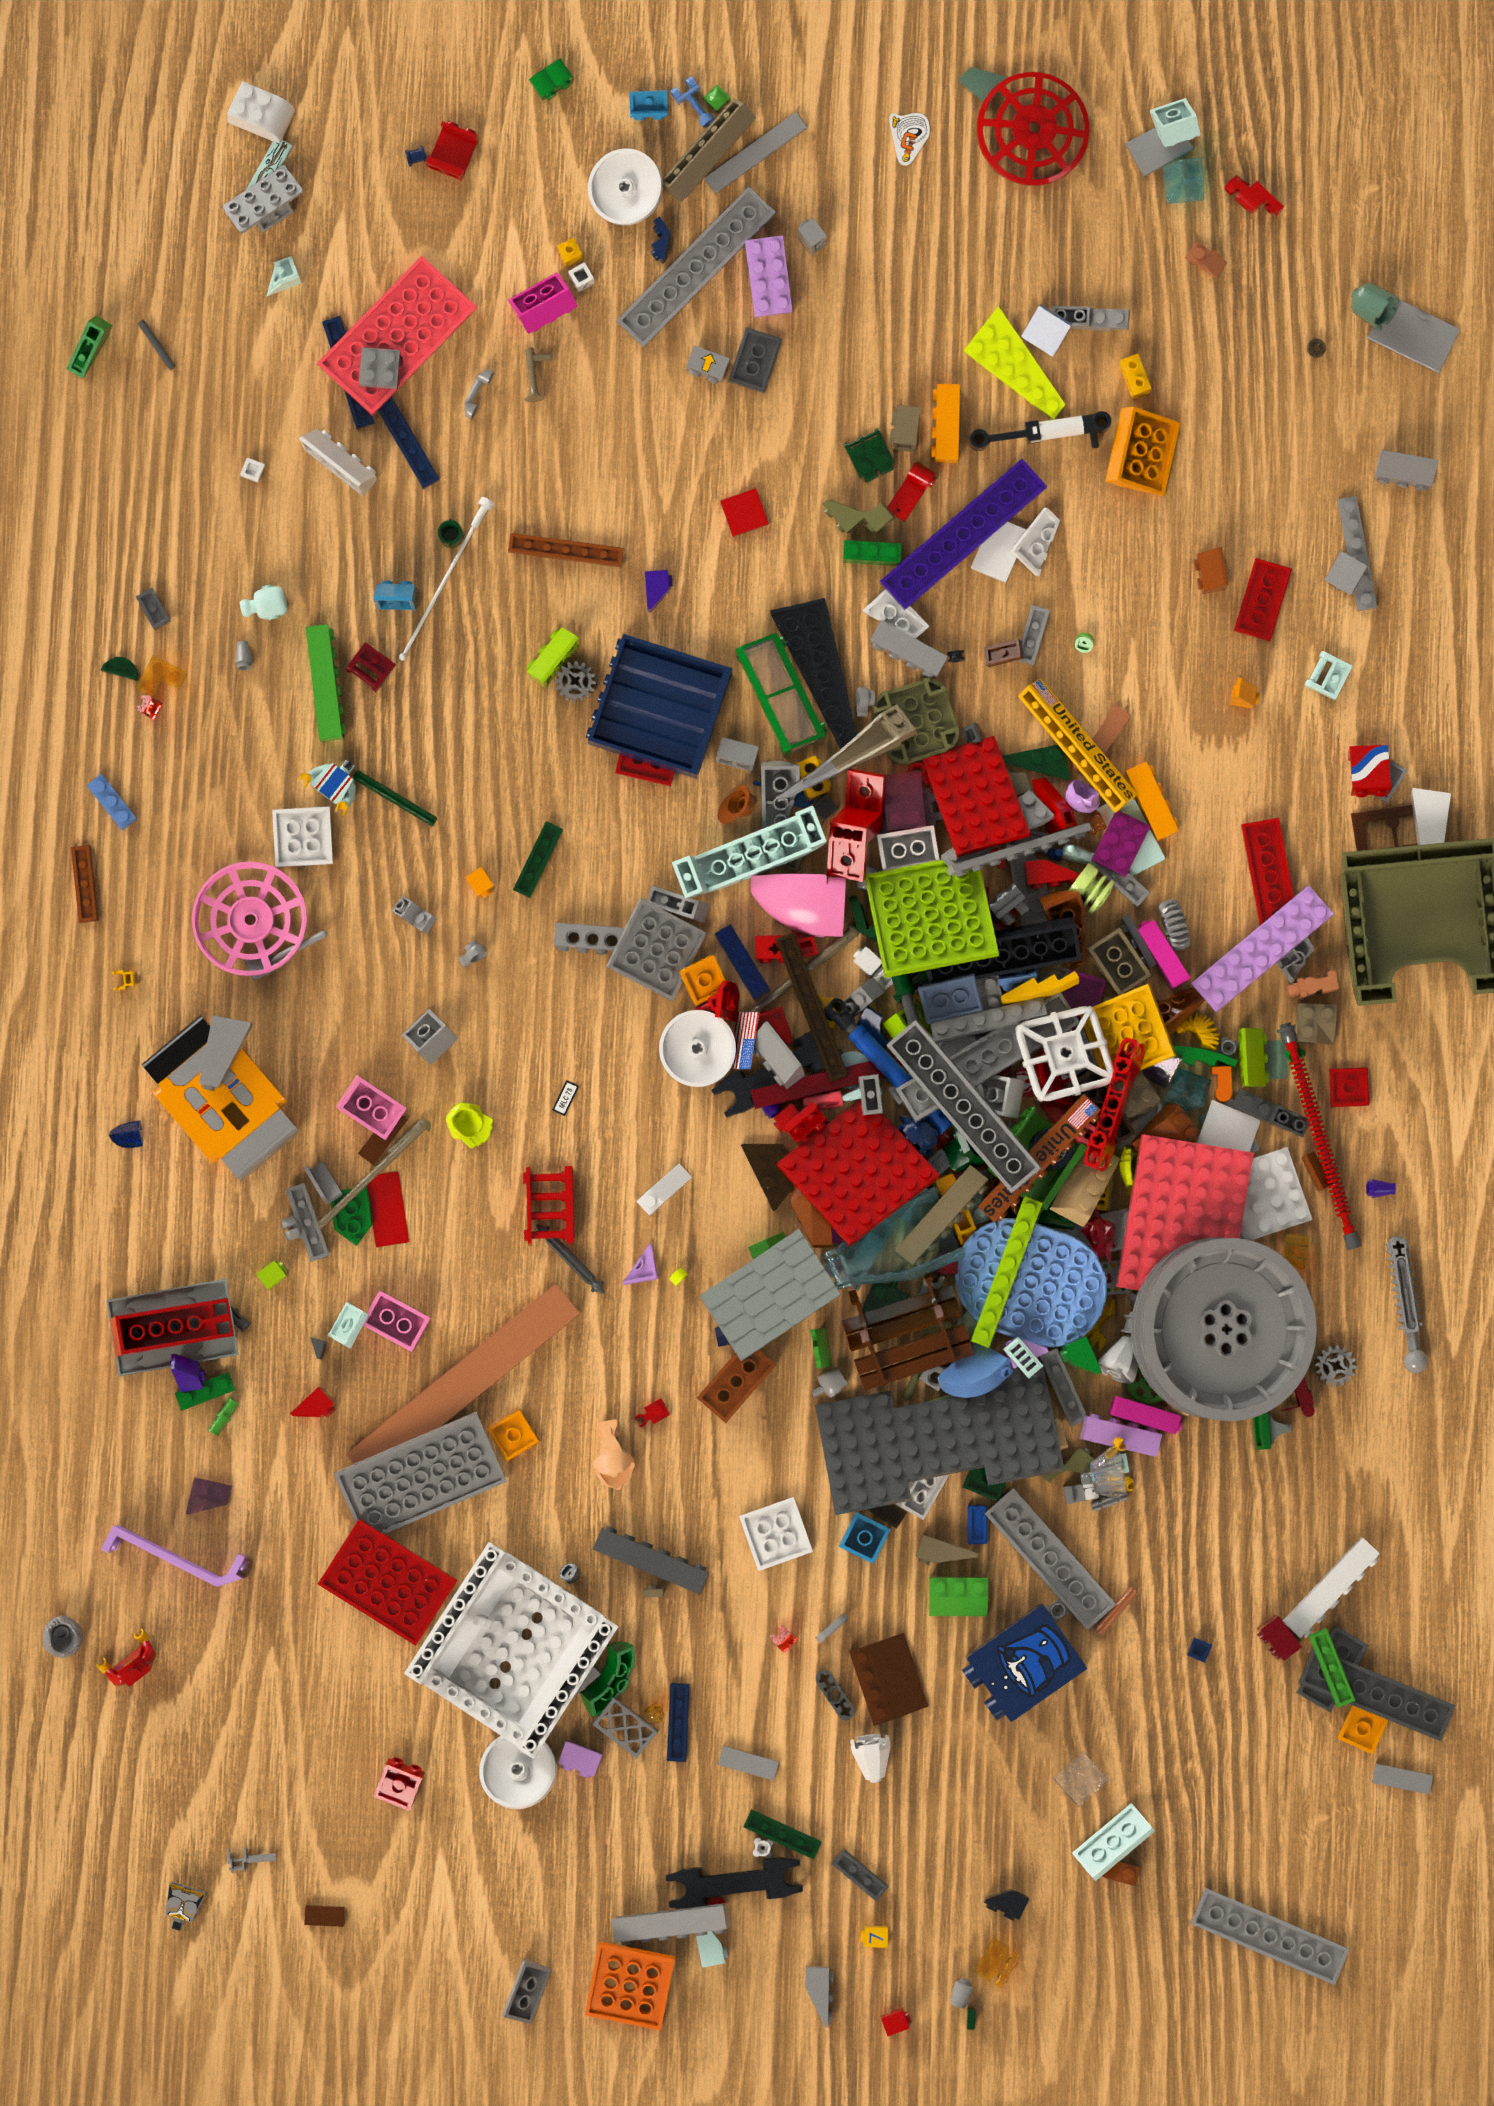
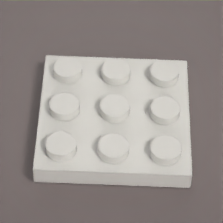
(302, 837)
(776, 1534)

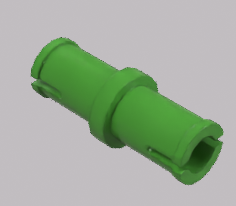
(223, 1417)

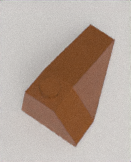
(1063, 905)
(1179, 1008)
(815, 1226)

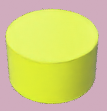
(678, 1276)

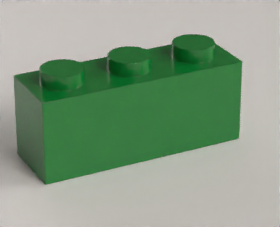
(872, 553)

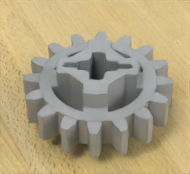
(582, 675)
(1339, 1357)

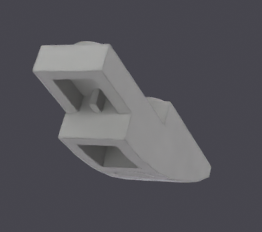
(1094, 319)

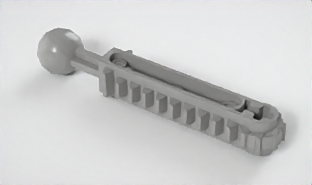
(1415, 1360)

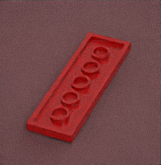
(1267, 866)

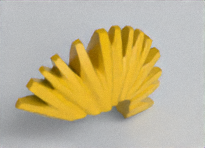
(1201, 1030)
(1108, 1312)

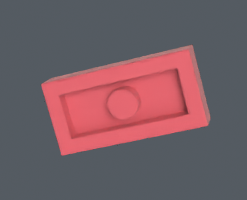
(826, 1101)

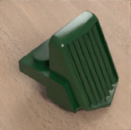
(961, 1153)

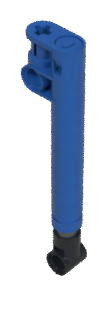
(878, 1055)

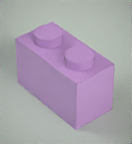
(580, 1758)

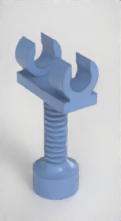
(705, 118)

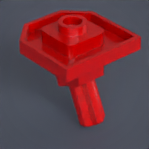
(724, 1003)

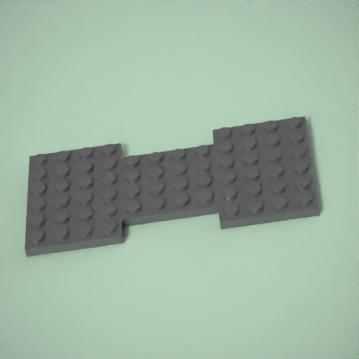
(881, 1448)

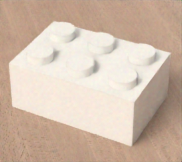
(907, 847)

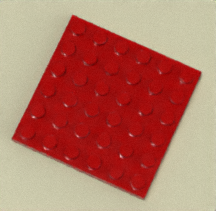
(857, 1172)

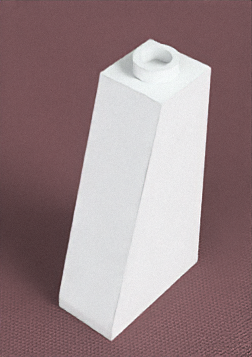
(1430, 815)

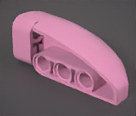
(803, 901)

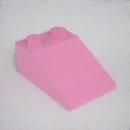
(371, 1107)

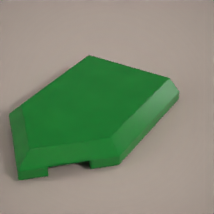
(354, 1218)

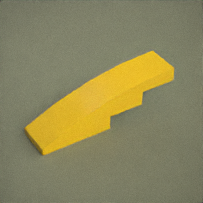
(1046, 988)

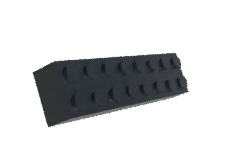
(1021, 950)

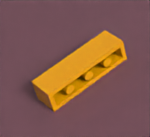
(947, 423)
(1151, 801)

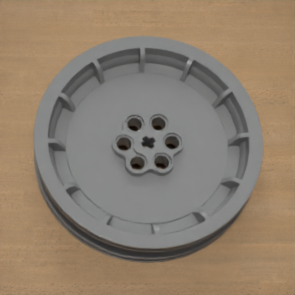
(1172, 1328)

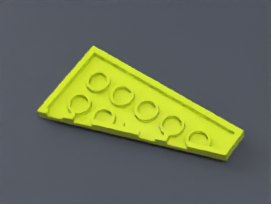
(1007, 358)

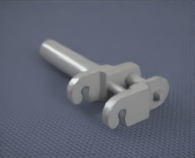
(250, 1859)

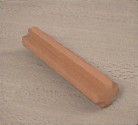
(1115, 1612)

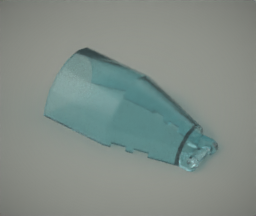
(874, 1257)

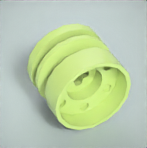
(1091, 888)

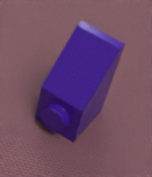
(656, 587)
(187, 1373)

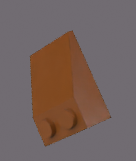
(1169, 1123)

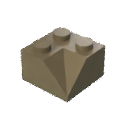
(1315, 1023)

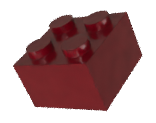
(1279, 1638)

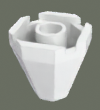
(1120, 1361)
(872, 1755)

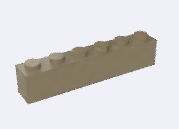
(708, 150)
(942, 1217)

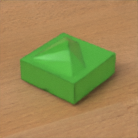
(716, 98)

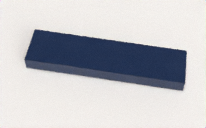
(678, 1722)

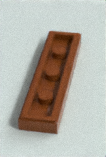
(84, 884)

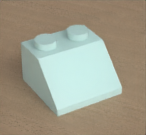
(1175, 122)

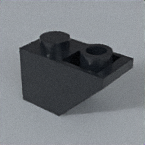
(1009, 1902)

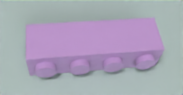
(1135, 1439)

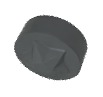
(570, 1573)

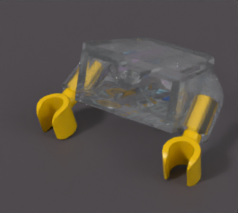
(1108, 1472)

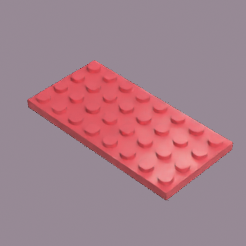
(410, 318)

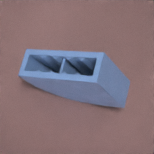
(975, 1373)

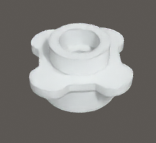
(758, 1851)

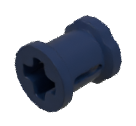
(416, 156)

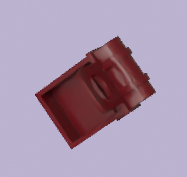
(1304, 1399)

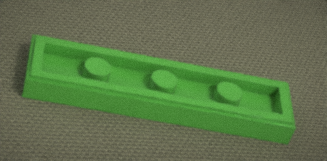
(1332, 1667)

